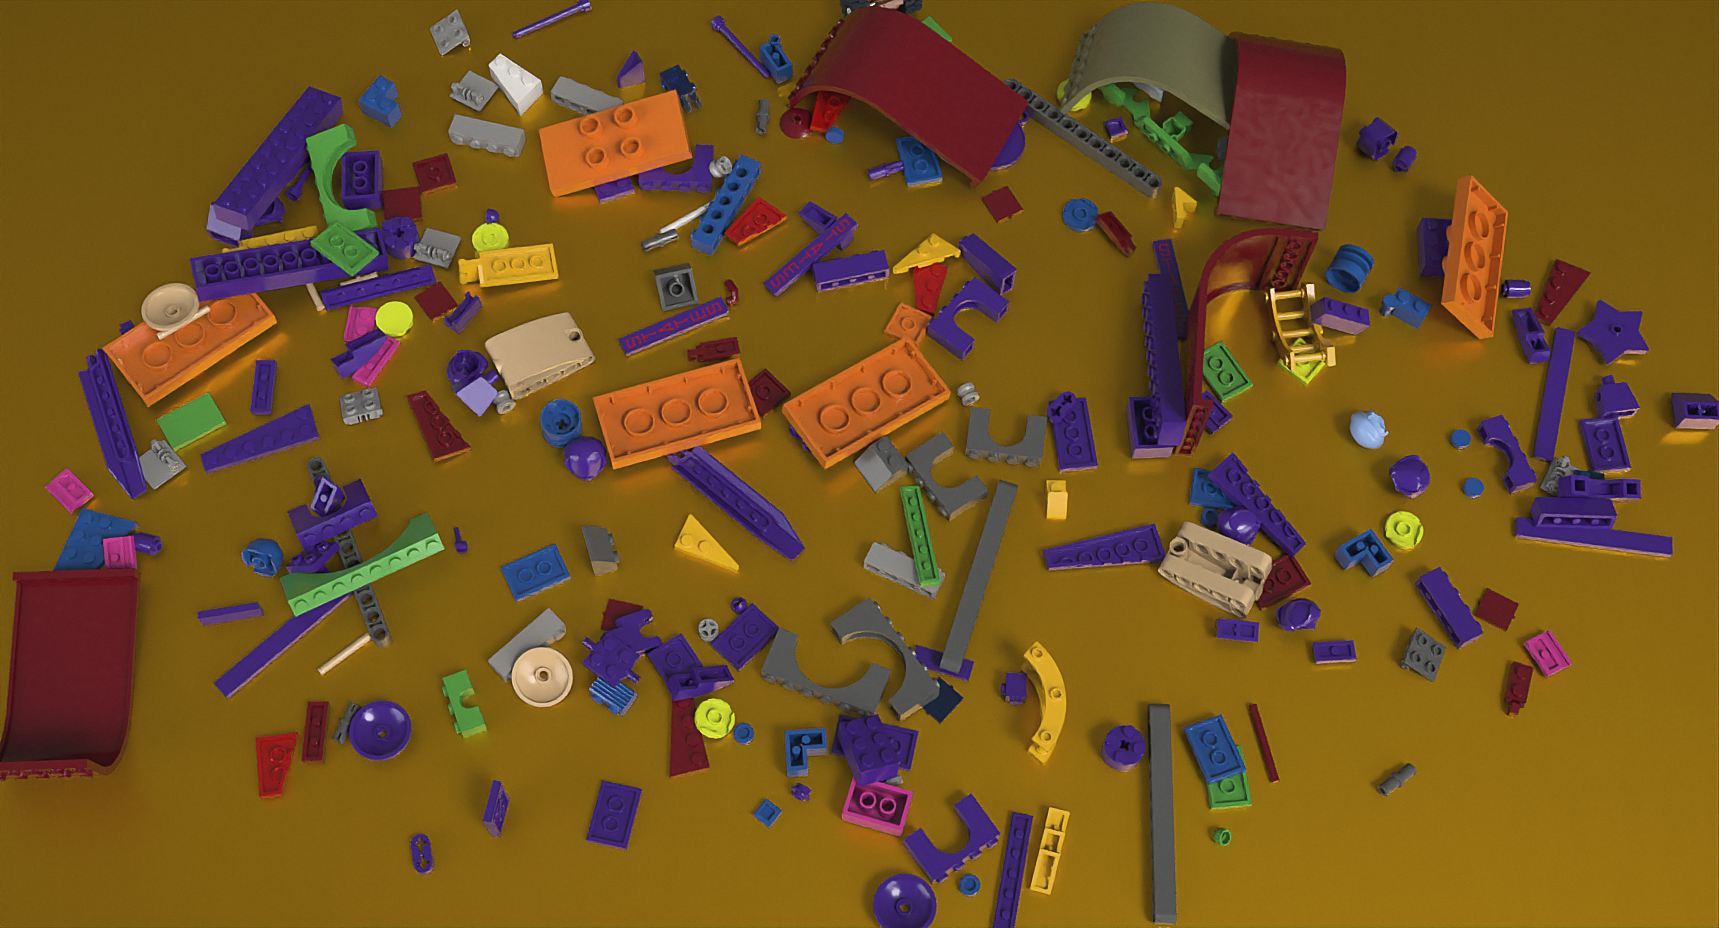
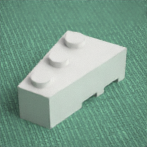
(516, 83)

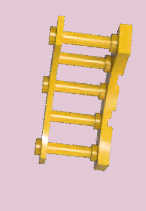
(1321, 346)
(1049, 685)

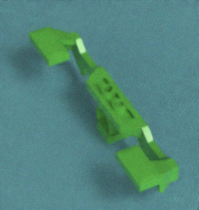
(1166, 138)

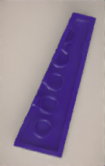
(276, 436)
(1235, 482)
(1118, 548)

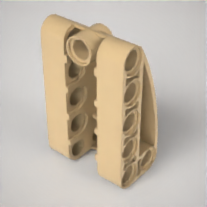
(538, 353)
(1214, 568)

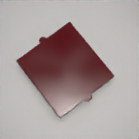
(1002, 204)
(436, 301)
(1496, 609)
(615, 610)

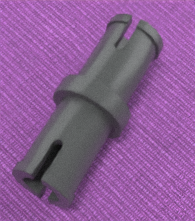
(762, 116)
(659, 240)
(343, 728)
(1397, 779)

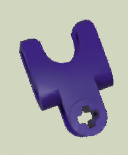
(628, 632)

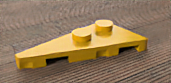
(928, 252)
(700, 544)

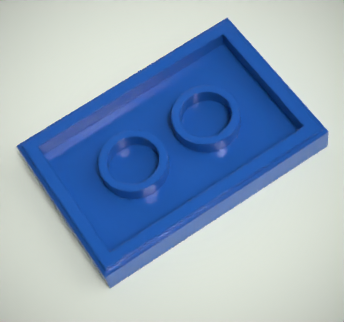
(919, 162)
(1206, 493)
(535, 572)
(1214, 749)

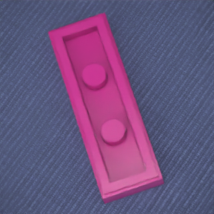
(369, 371)

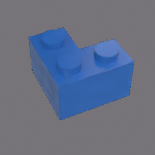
(379, 102)
(1367, 550)
(803, 744)

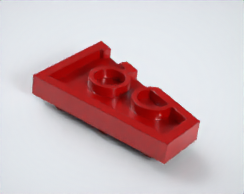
(827, 109)
(754, 221)
(928, 286)
(273, 762)

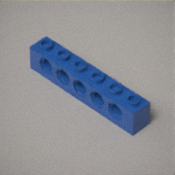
(709, 242)

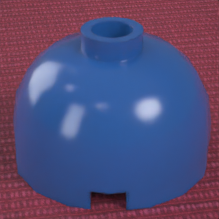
(264, 556)

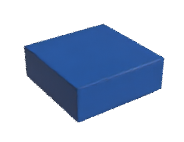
(767, 813)

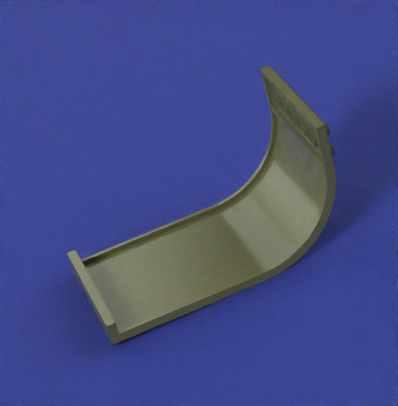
(1157, 48)

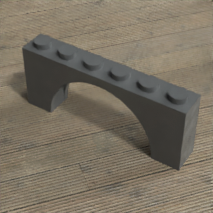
(868, 622)
(859, 697)

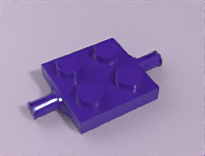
(611, 660)

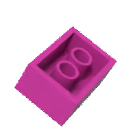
(878, 806)

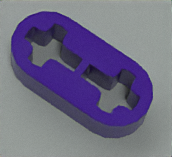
(1058, 404)
(417, 854)

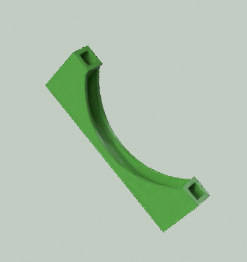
(312, 590)

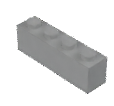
(582, 97)
(487, 135)
(899, 569)
(539, 633)

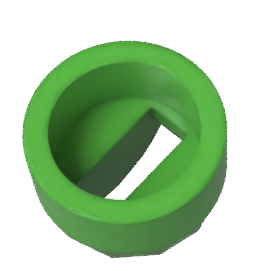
(1222, 836)

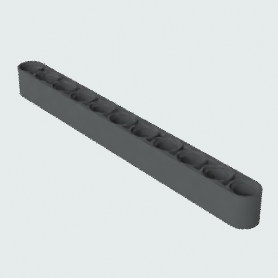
(1088, 142)
(350, 560)
(978, 577)
(1161, 814)

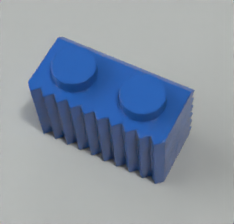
(617, 699)

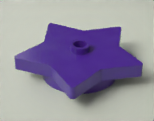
(1614, 332)

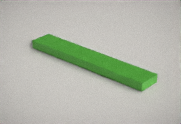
(919, 536)

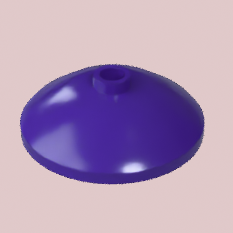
(371, 722)
(907, 891)

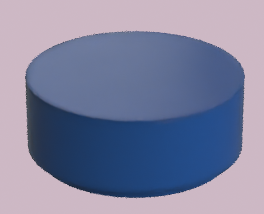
(834, 135)
(1460, 439)
(1473, 488)
(1209, 517)
(743, 733)
(969, 885)

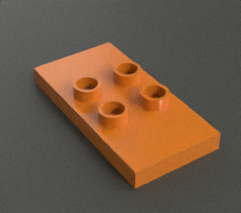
(615, 143)
(1474, 257)
(163, 365)
(865, 402)
(676, 413)

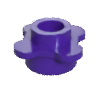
(801, 792)

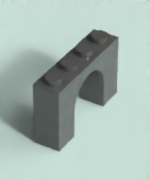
(1026, 452)
(950, 501)

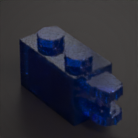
(677, 79)

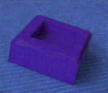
(1116, 128)

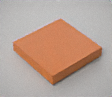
(908, 322)

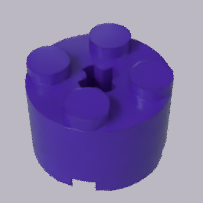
(1376, 139)
(400, 237)
(1119, 758)

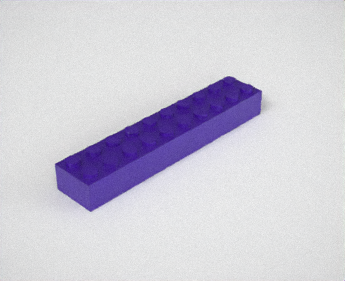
(277, 159)
(274, 267)
(1163, 359)

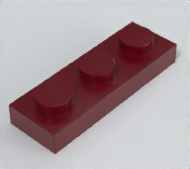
(315, 732)

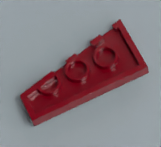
(1559, 289)
(436, 428)
(687, 744)

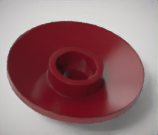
(793, 128)

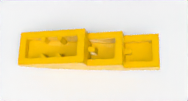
(1049, 850)

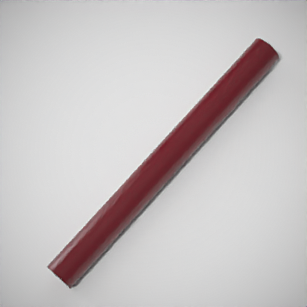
(1264, 743)

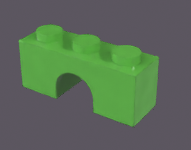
(470, 720)

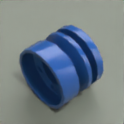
(1349, 268)
(559, 414)

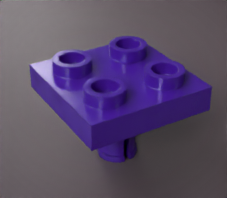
(313, 558)

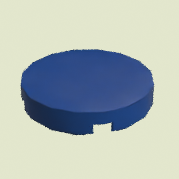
(1080, 215)

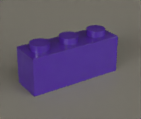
(1339, 315)

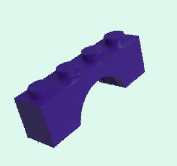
(1497, 433)
(1584, 487)

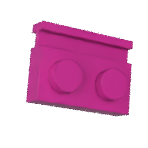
(359, 323)
(69, 490)
(120, 553)
(1547, 653)

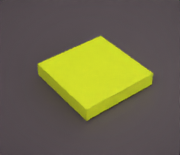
(1304, 371)

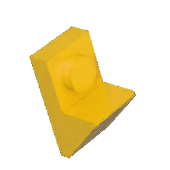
(1181, 204)
(1056, 499)

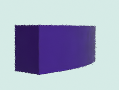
(821, 220)
(1531, 335)
(358, 353)
(699, 681)

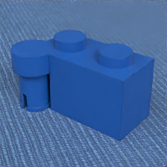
(776, 60)
(1405, 307)

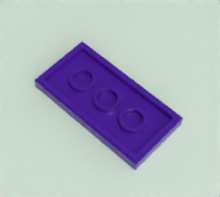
(1074, 438)
(902, 740)

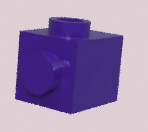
(1014, 688)

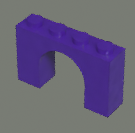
(696, 179)
(973, 296)
(355, 511)
(937, 863)

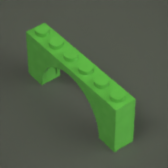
(325, 151)

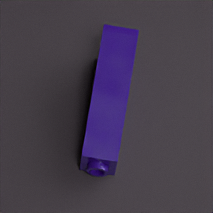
(988, 264)

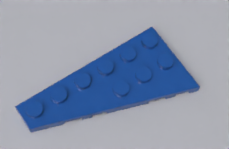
(85, 543)

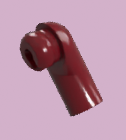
(733, 299)

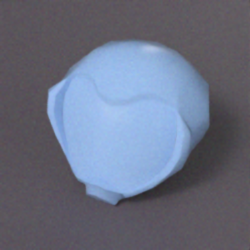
(1368, 429)

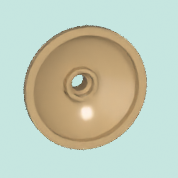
(170, 307)
(537, 689)

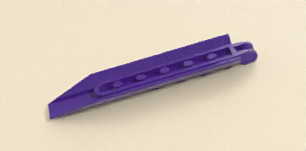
(112, 424)
(737, 500)

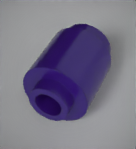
(1404, 159)
(1515, 288)
(147, 543)

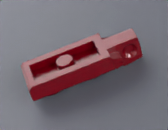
(1116, 232)
(715, 350)
(1517, 687)

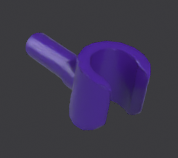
(461, 546)

